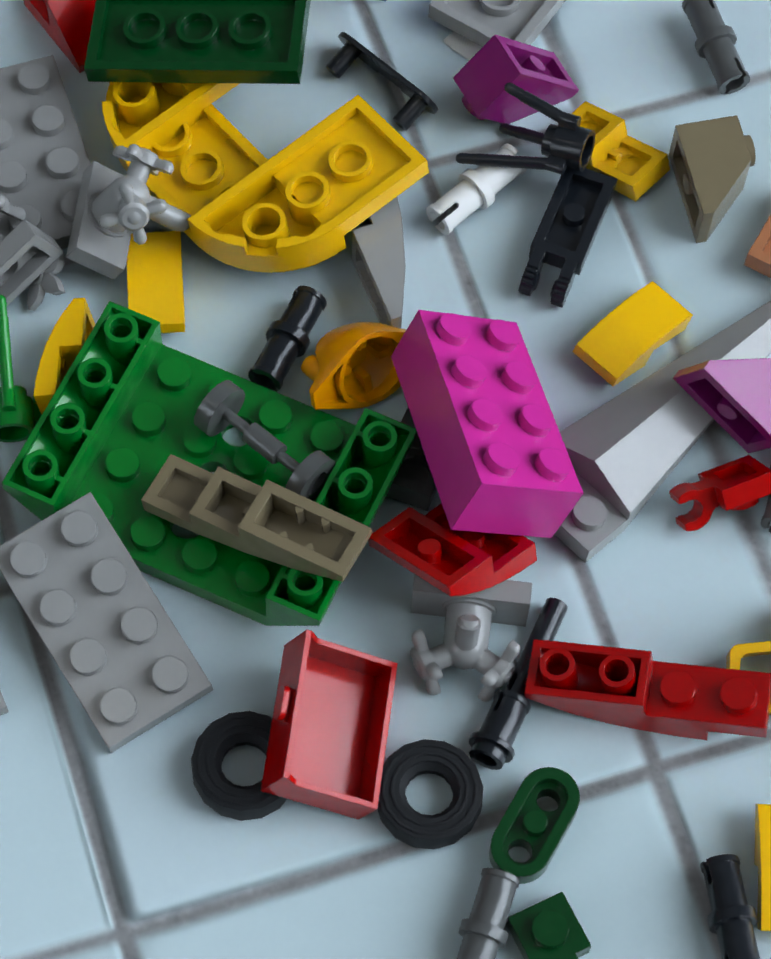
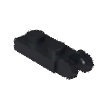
(568, 230)

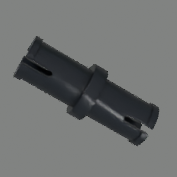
(287, 338)
(730, 915)

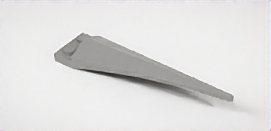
(642, 435)

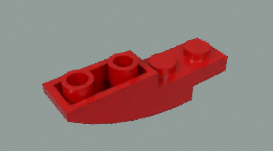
(646, 694)

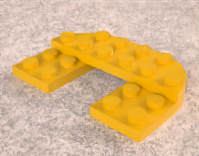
(257, 209)

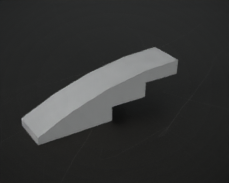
(381, 262)

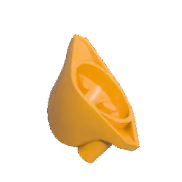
(353, 366)

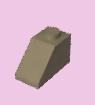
(710, 169)

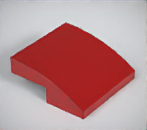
(450, 558)

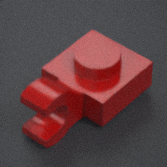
(730, 486)

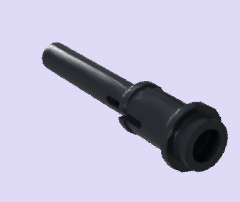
(494, 740)

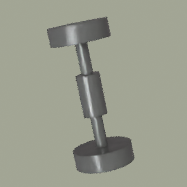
(221, 409)

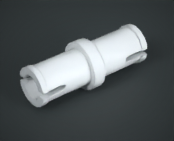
(474, 191)

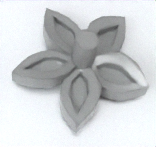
(46, 282)

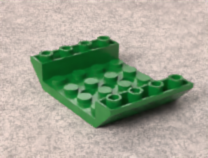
(135, 405)

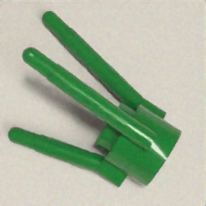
(17, 410)

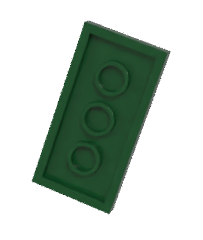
(197, 41)

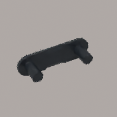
(418, 99)

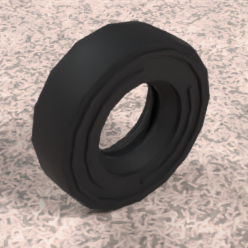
(207, 758)
(437, 829)

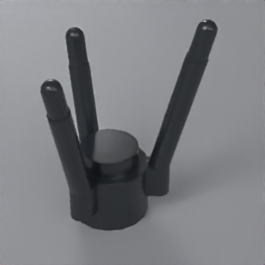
(564, 143)

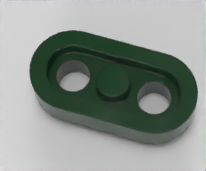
(532, 827)

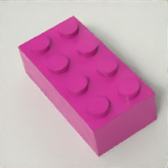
(485, 425)

